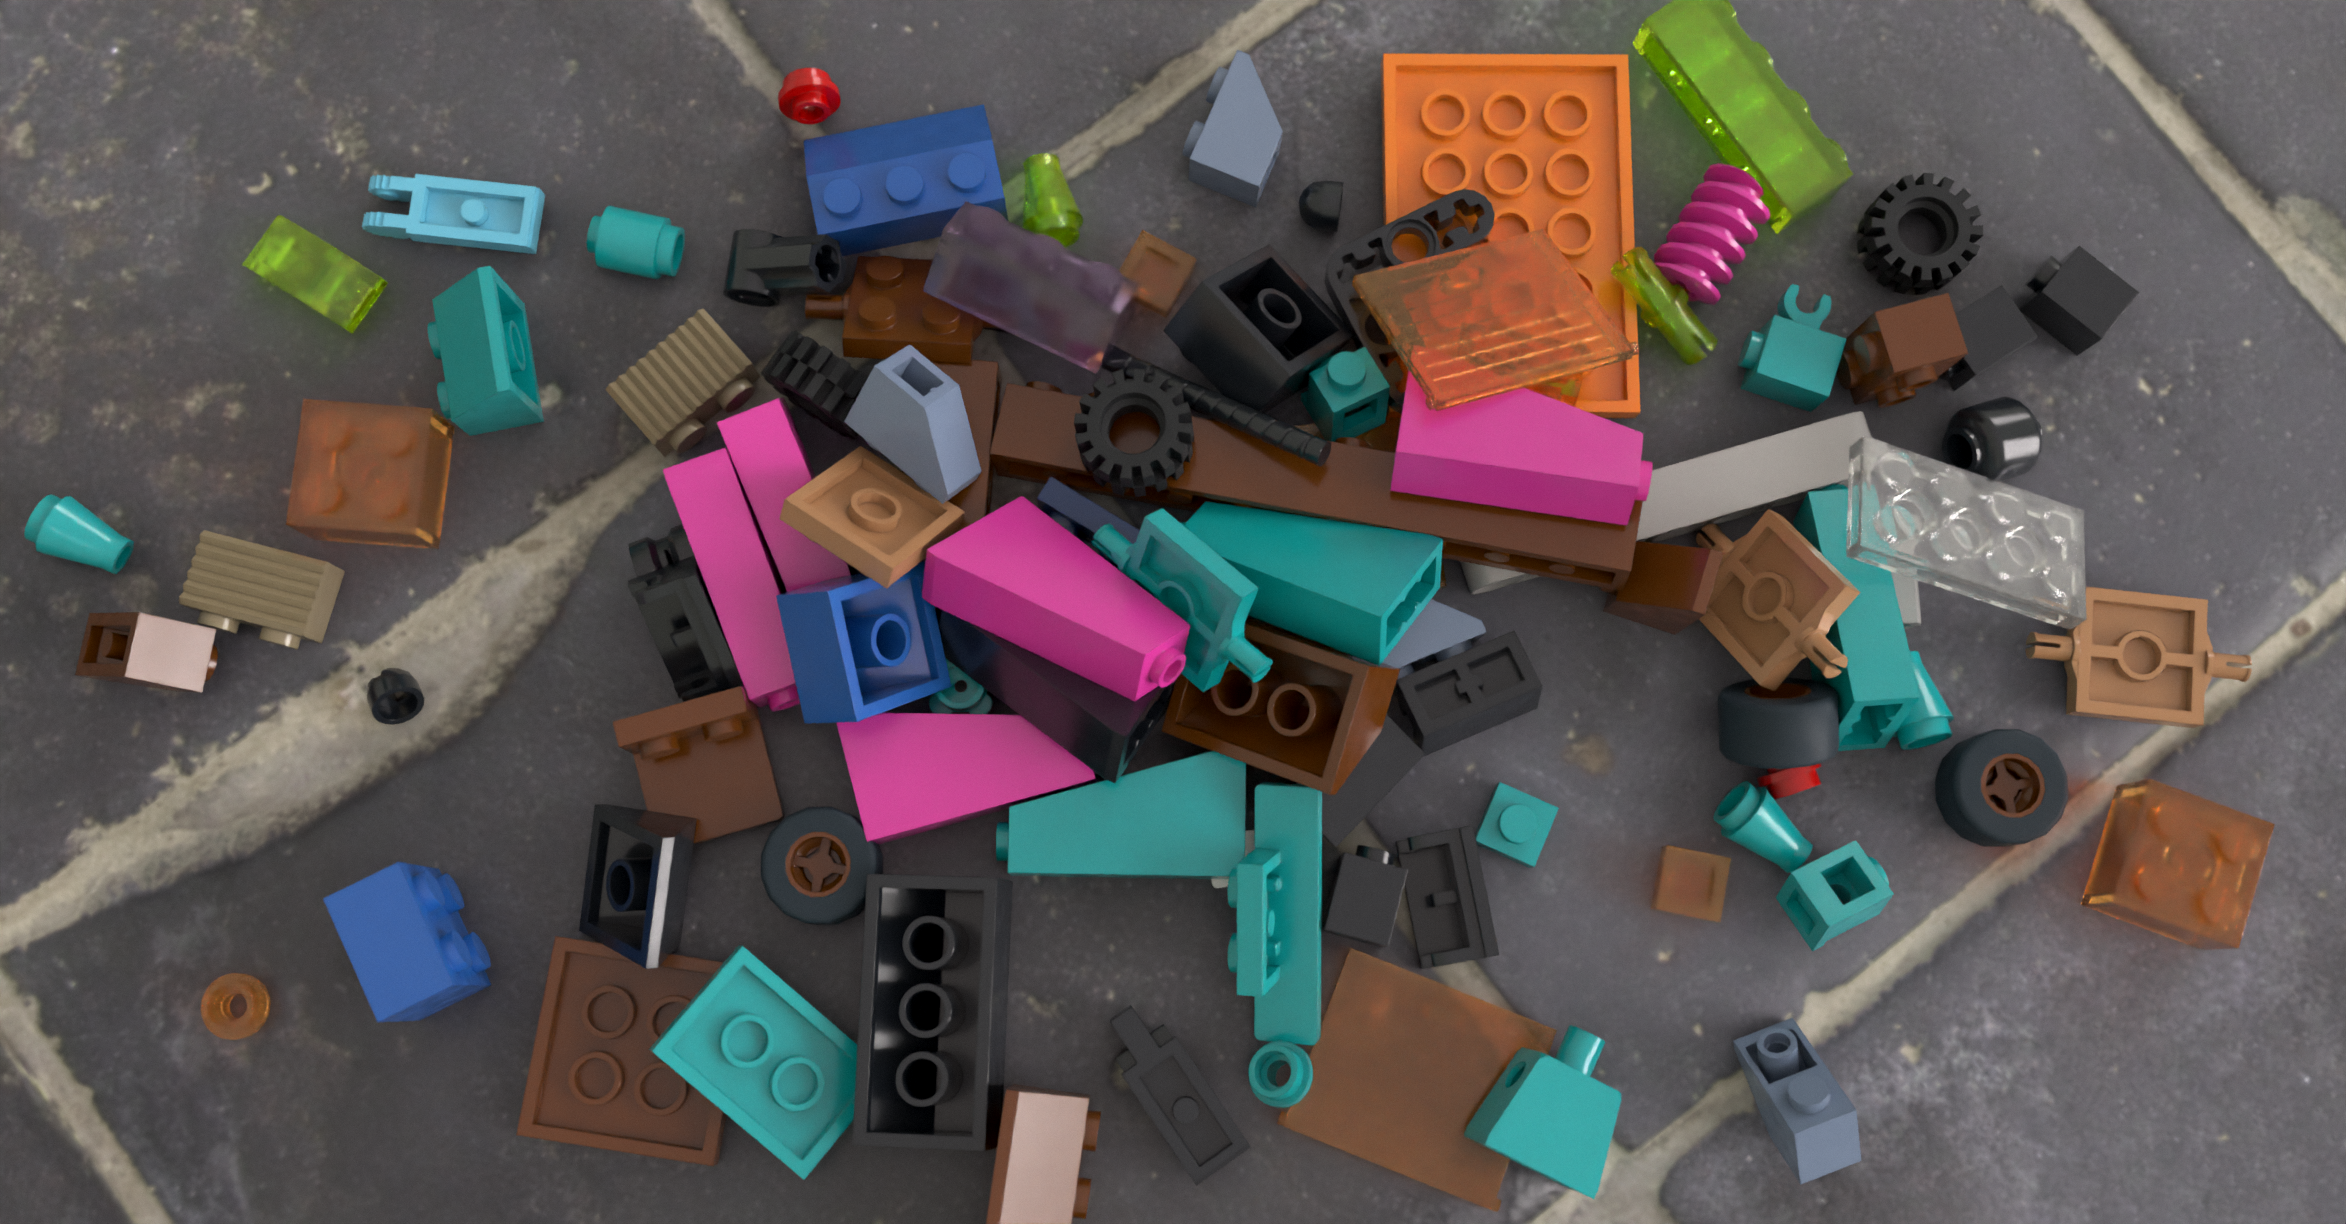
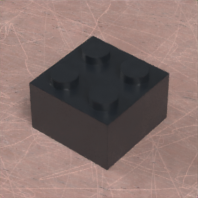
(1257, 330)

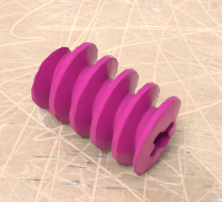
(1710, 232)

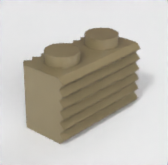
(685, 384)
(260, 588)

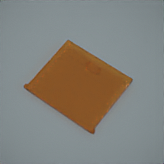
(1491, 319)
(1406, 1074)

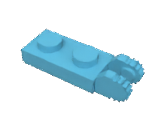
(459, 212)

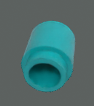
(636, 243)

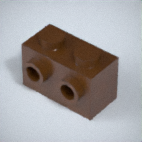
(1901, 351)

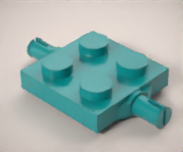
(1196, 587)

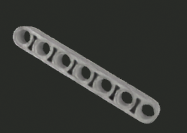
(1728, 485)

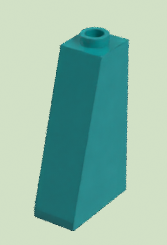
(1325, 576)
(1880, 679)
(1148, 824)

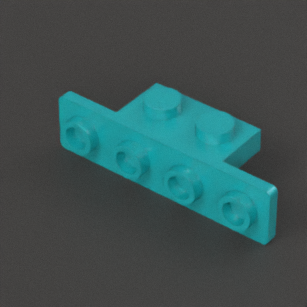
(1281, 914)

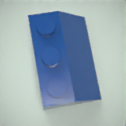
(901, 178)

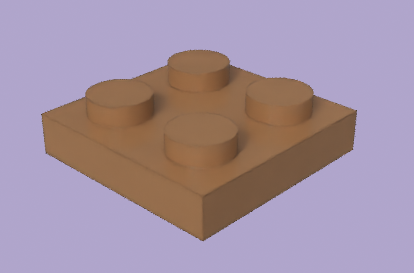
(871, 516)

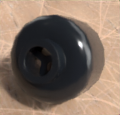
(1993, 439)

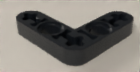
(1361, 254)

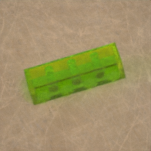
(1743, 106)

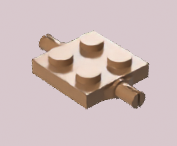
(1775, 600)
(2139, 658)

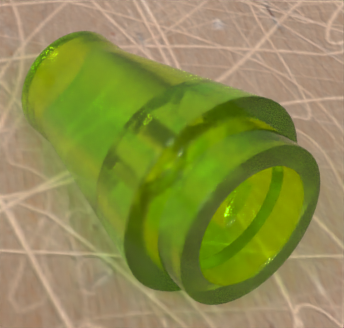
(1049, 201)

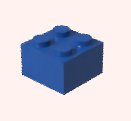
(409, 941)

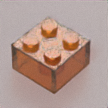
(370, 474)
(2178, 865)

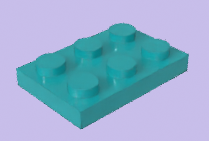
(765, 1060)

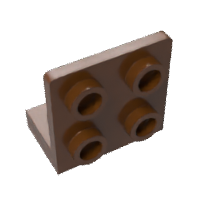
(705, 763)

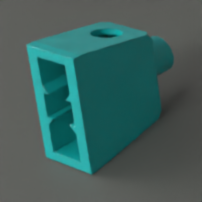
(1552, 1113)

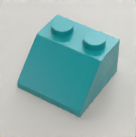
(484, 355)

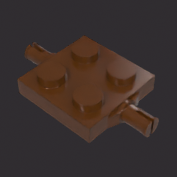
(890, 311)

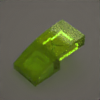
(315, 273)

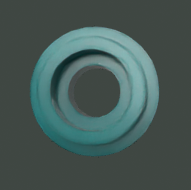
(1264, 1069)

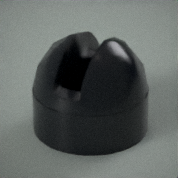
(1321, 205)
(385, 704)

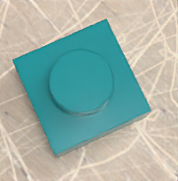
(1515, 825)

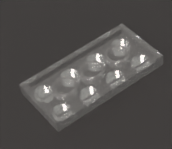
(1966, 533)

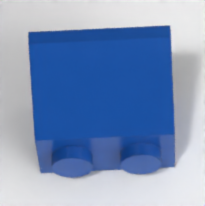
(862, 646)

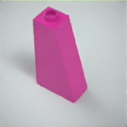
(1521, 456)
(771, 468)
(736, 573)
(1057, 599)
(950, 768)

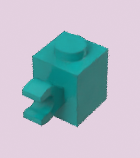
(1791, 355)

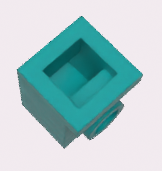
(1343, 385)
(1812, 894)

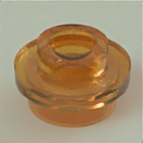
(216, 1004)

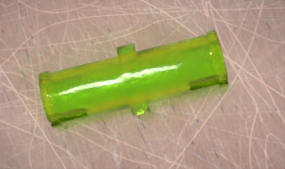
(1664, 305)

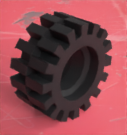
(1943, 210)
(815, 381)
(1130, 396)

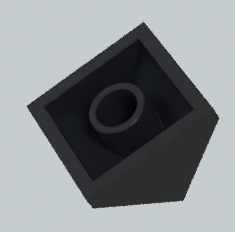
(637, 882)

